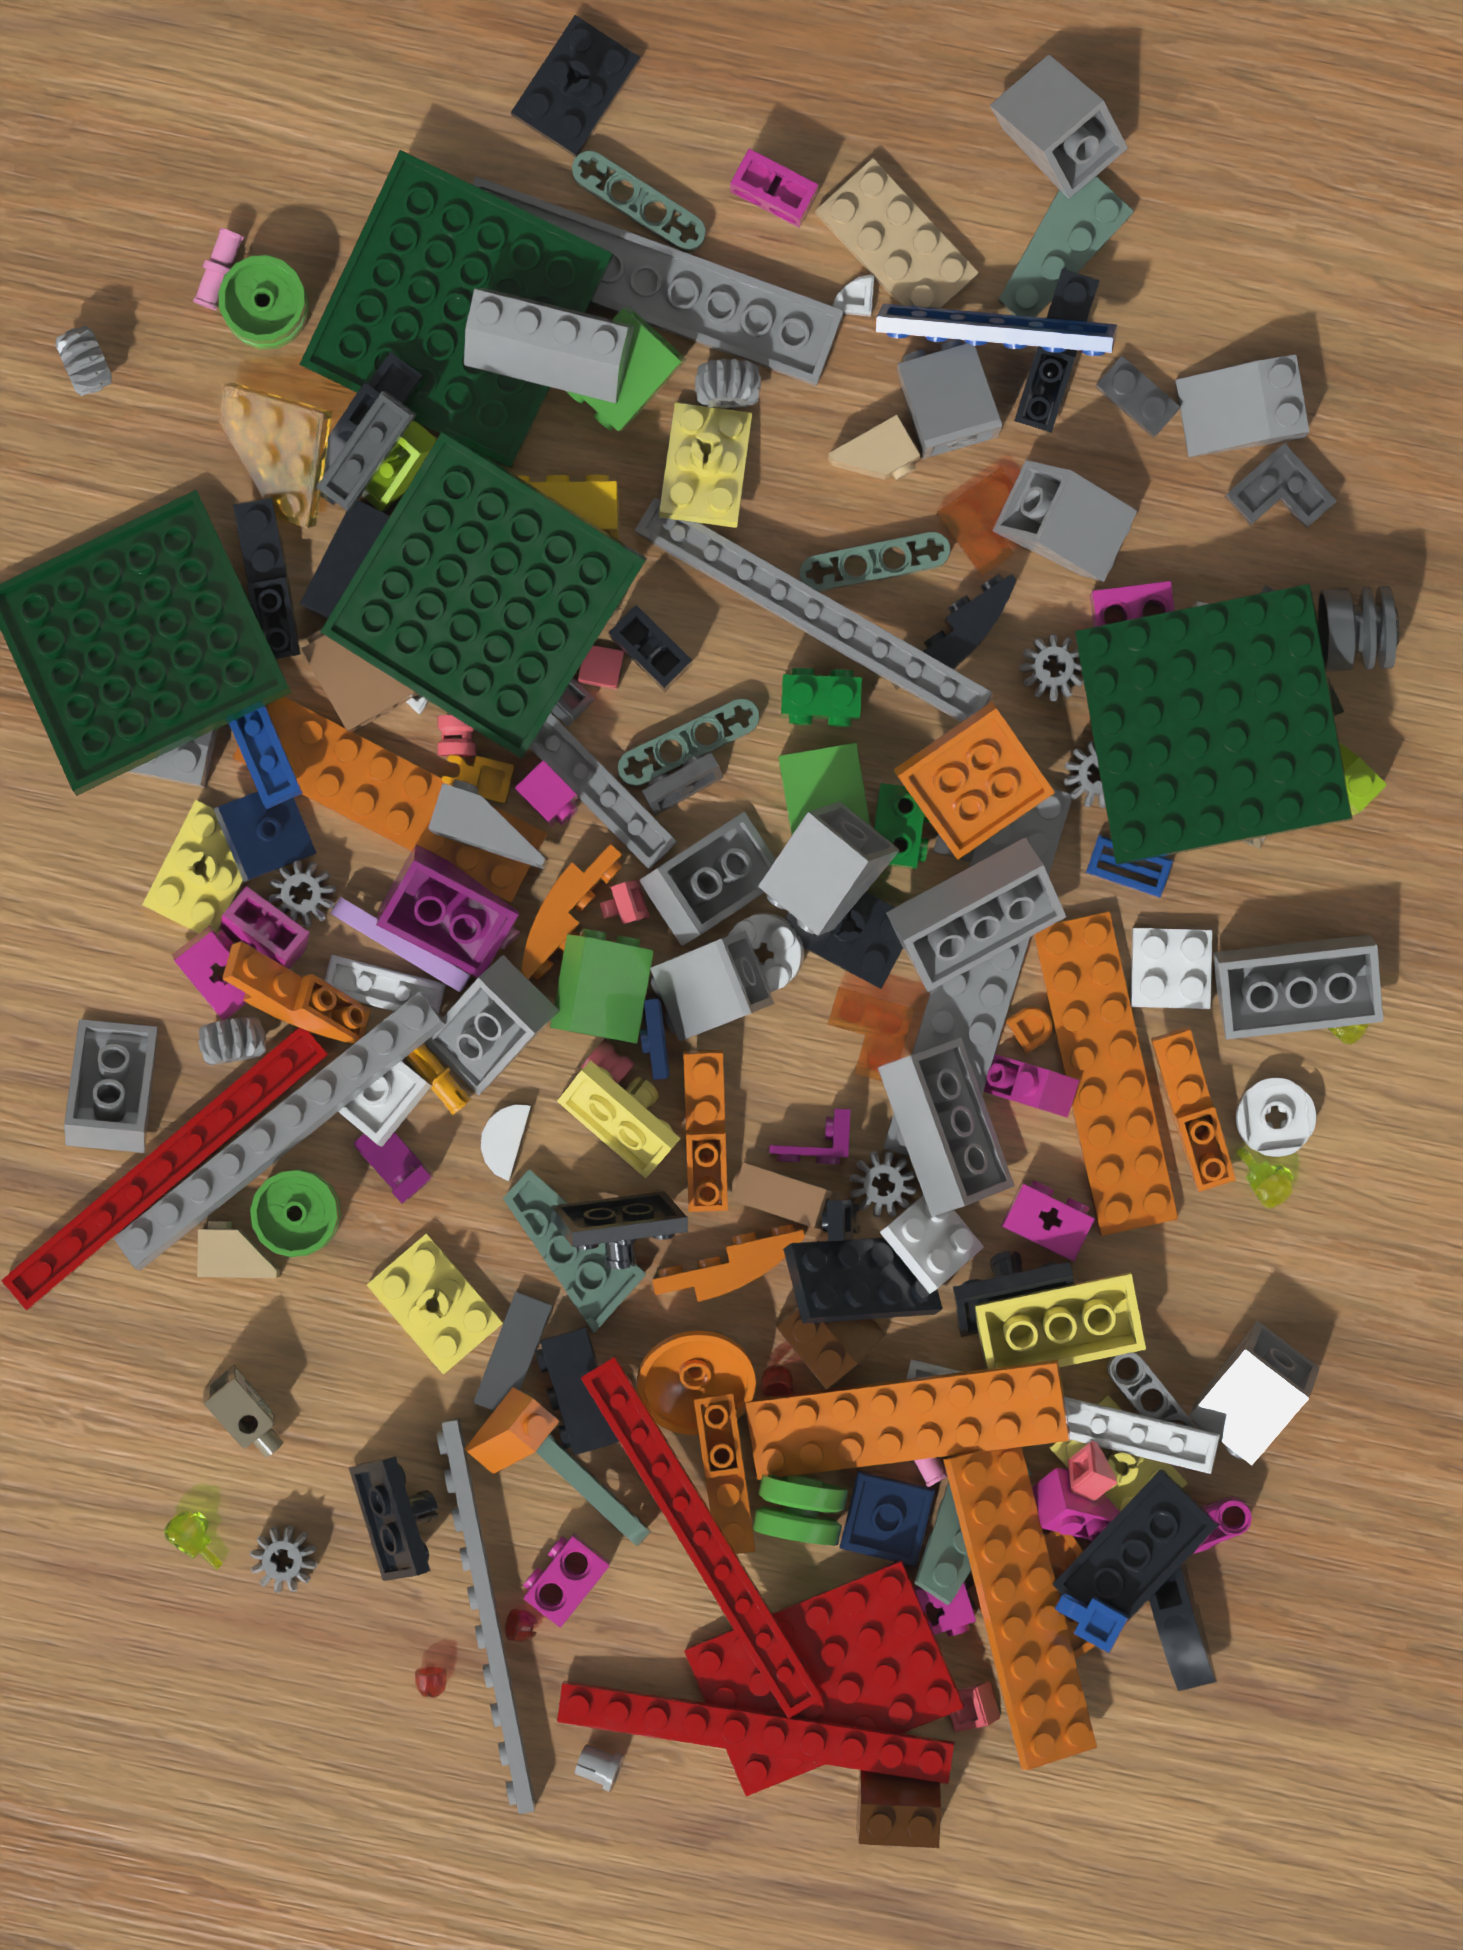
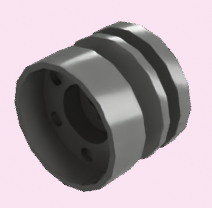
(1358, 628)

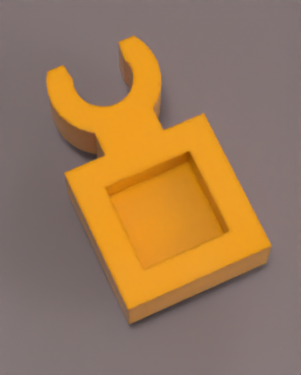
(490, 777)

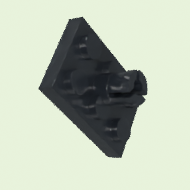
(575, 86)
(860, 943)
(619, 1224)
(1008, 1282)
(393, 1517)

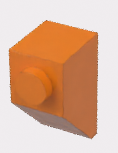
(511, 1432)

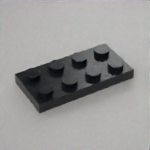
(855, 1282)
(1139, 1548)

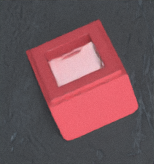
(601, 668)
(1090, 1472)
(979, 1708)

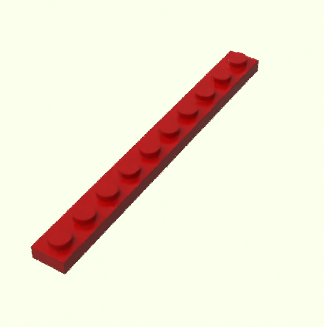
(164, 1167)
(701, 1537)
(756, 1732)

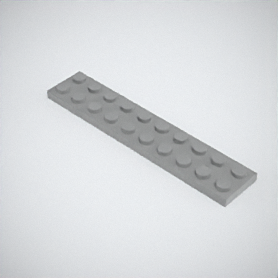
(699, 296)
(979, 999)

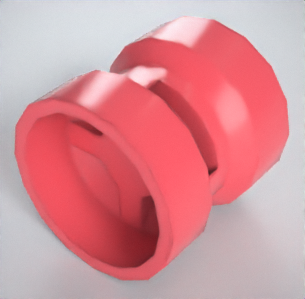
(453, 727)
(607, 1058)

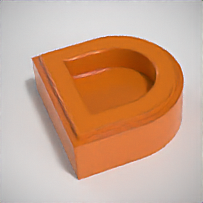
(1030, 1027)

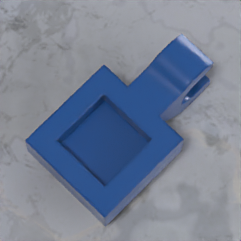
(1097, 1622)

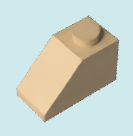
(879, 452)
(231, 1254)

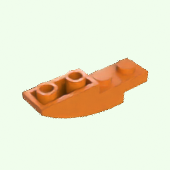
(554, 919)
(295, 999)
(1192, 1109)
(705, 1130)
(747, 1261)
(725, 1470)

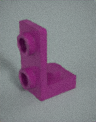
(836, 1129)
(395, 1165)

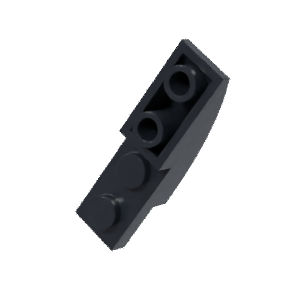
(1052, 370)
(392, 376)
(267, 574)
(969, 622)
(1182, 1632)

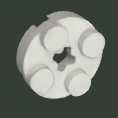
(781, 940)
(1292, 1132)

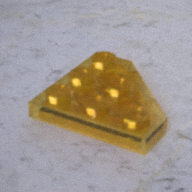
(280, 447)

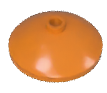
(671, 1387)

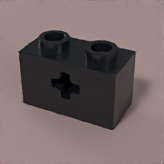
(650, 648)

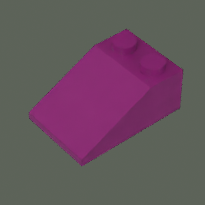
(446, 912)

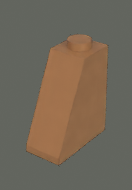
(352, 684)
(782, 1195)

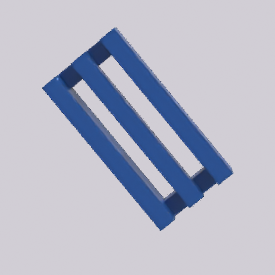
(1161, 877)

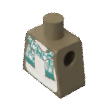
(234, 1397)

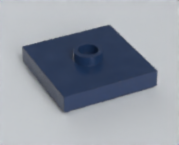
(263, 837)
(654, 1039)
(886, 1518)

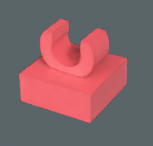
(627, 903)

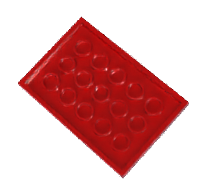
(863, 1649)

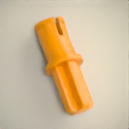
(439, 1078)

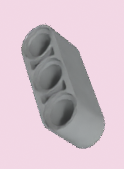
(1141, 1381)

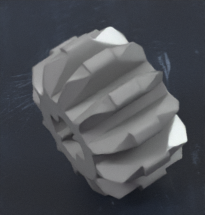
(83, 360)
(727, 383)
(1043, 677)
(1082, 776)
(298, 880)
(232, 1040)
(893, 1176)
(272, 1565)

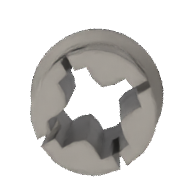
(599, 1766)

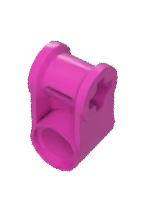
(1224, 1531)

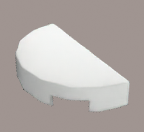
(503, 1138)

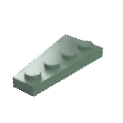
(1066, 240)
(581, 1272)
(945, 1556)

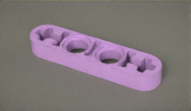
(426, 961)

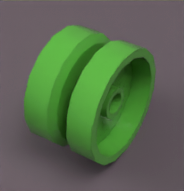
(256, 280)
(319, 1213)
(799, 1516)

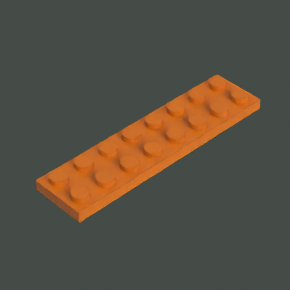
(385, 793)
(1104, 1053)
(908, 1419)
(1019, 1605)

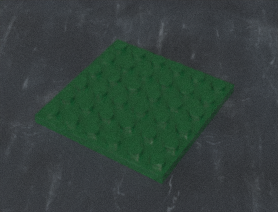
(413, 292)
(483, 594)
(137, 643)
(1213, 724)

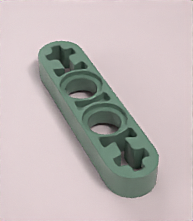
(636, 205)
(873, 556)
(686, 738)
(593, 1490)

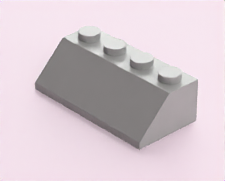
(546, 344)
(976, 914)
(1298, 986)
(946, 1127)

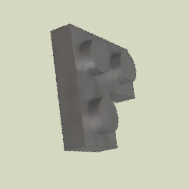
(1283, 479)

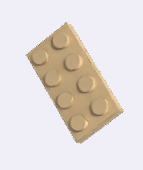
(895, 240)

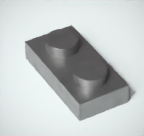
(1137, 397)
(671, 789)

